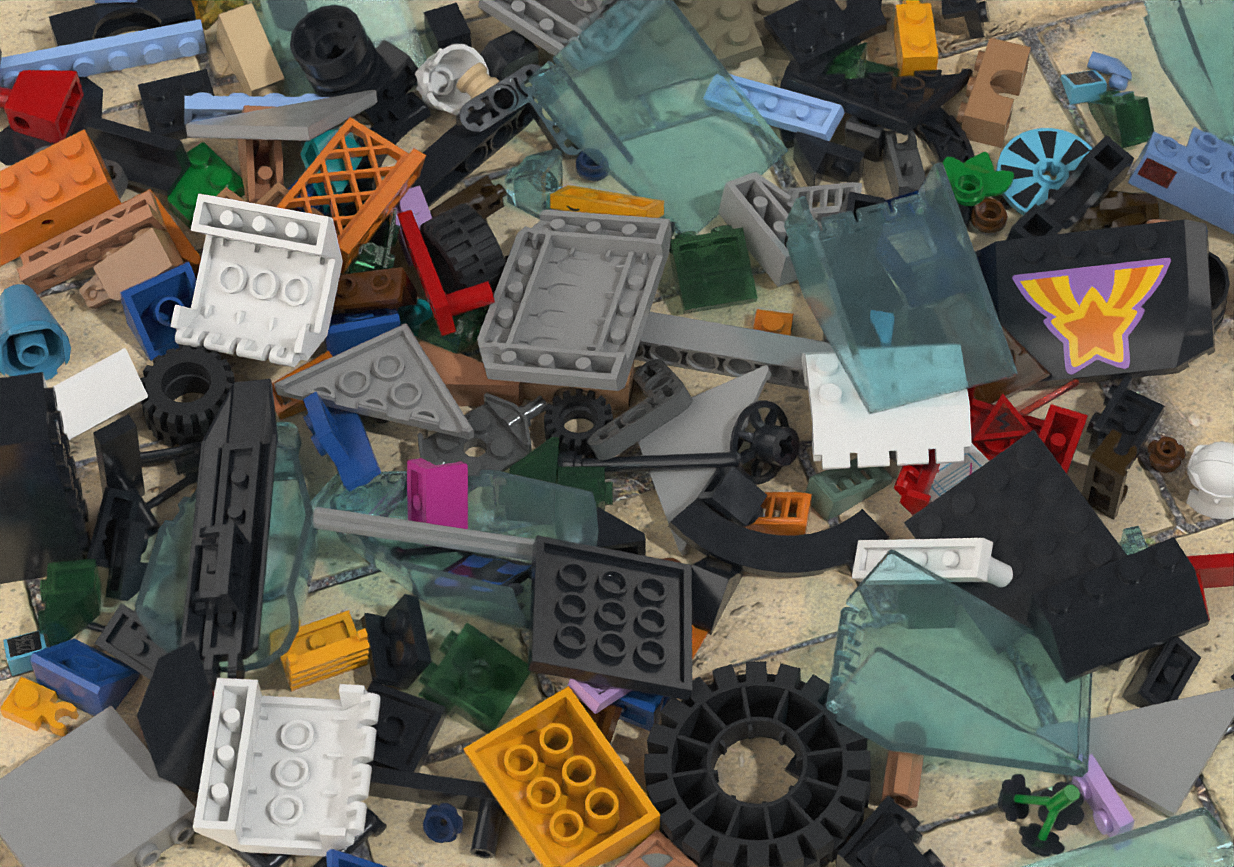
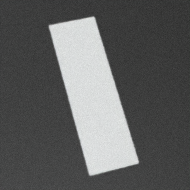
(99, 393)

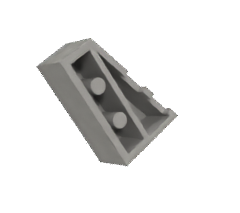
(761, 211)

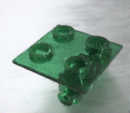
(378, 257)

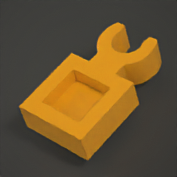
(34, 704)

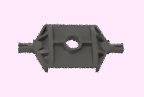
(498, 429)

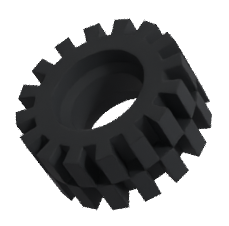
(572, 408)

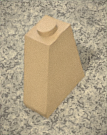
(249, 51)

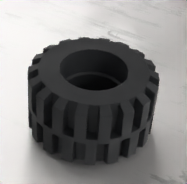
(463, 249)
(182, 374)

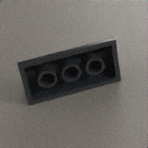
(1118, 610)

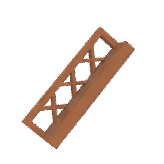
(88, 242)

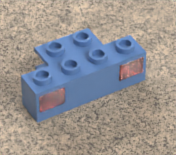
(1190, 177)

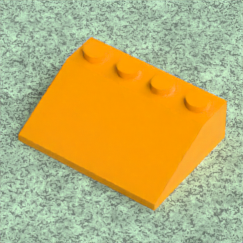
(564, 785)

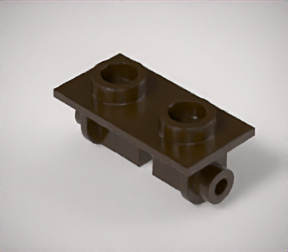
(480, 196)

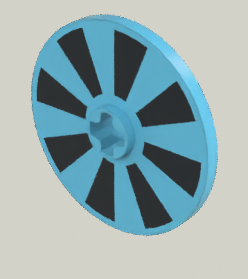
(1033, 154)

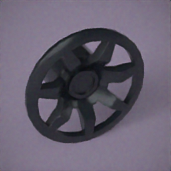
(768, 443)

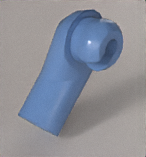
(1119, 72)

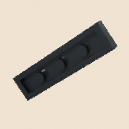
(121, 465)
(438, 789)

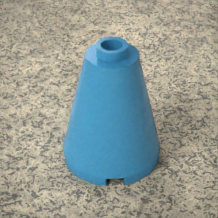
(30, 335)

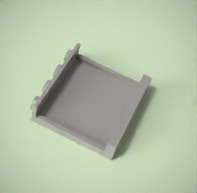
(92, 802)

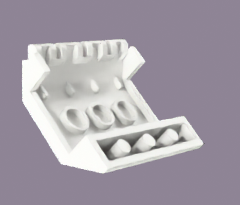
(261, 281)
(845, 426)
(286, 769)

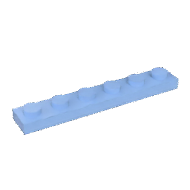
(110, 52)

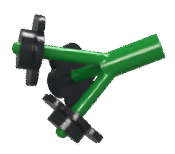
(1057, 809)

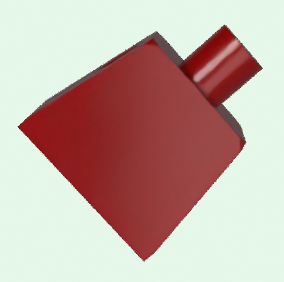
(42, 103)

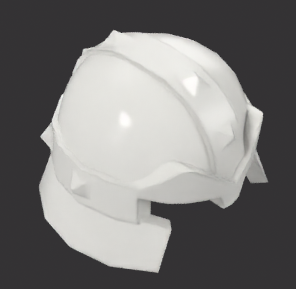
(441, 73)
(1213, 475)

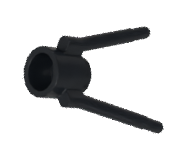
(184, 460)

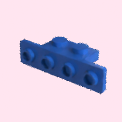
(344, 440)

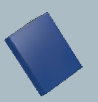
(151, 308)
(352, 329)
(83, 675)

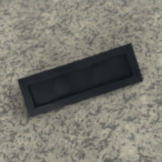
(145, 157)

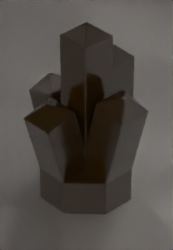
(1122, 210)

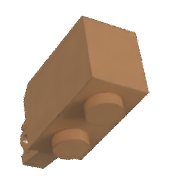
(122, 267)

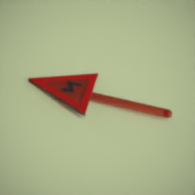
(1008, 423)

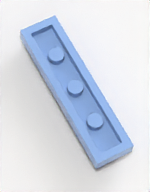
(206, 106)
(792, 110)

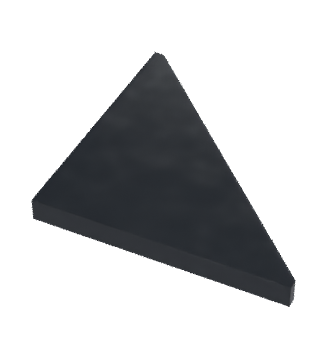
(883, 99)

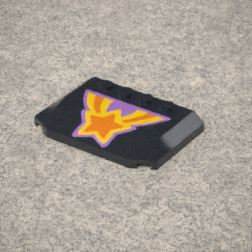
(1106, 299)

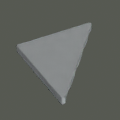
(288, 122)
(383, 380)
(700, 429)
(1162, 746)

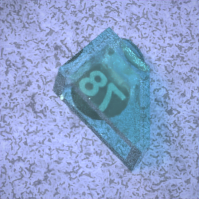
(534, 181)

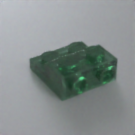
(712, 269)
(474, 678)

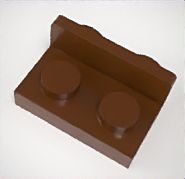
(374, 291)

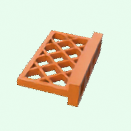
(378, 202)

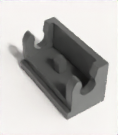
(902, 164)

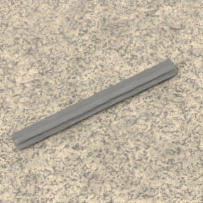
(423, 533)

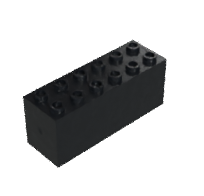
(39, 483)

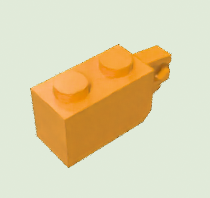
(915, 37)

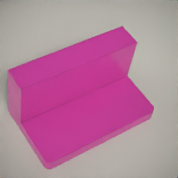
(437, 493)

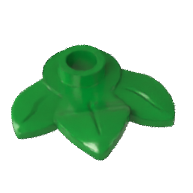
(976, 179)

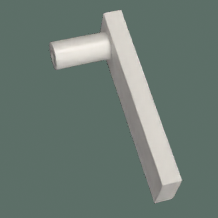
(949, 558)

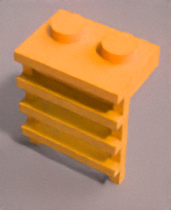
(325, 651)

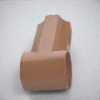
(903, 778)

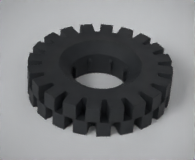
(781, 833)

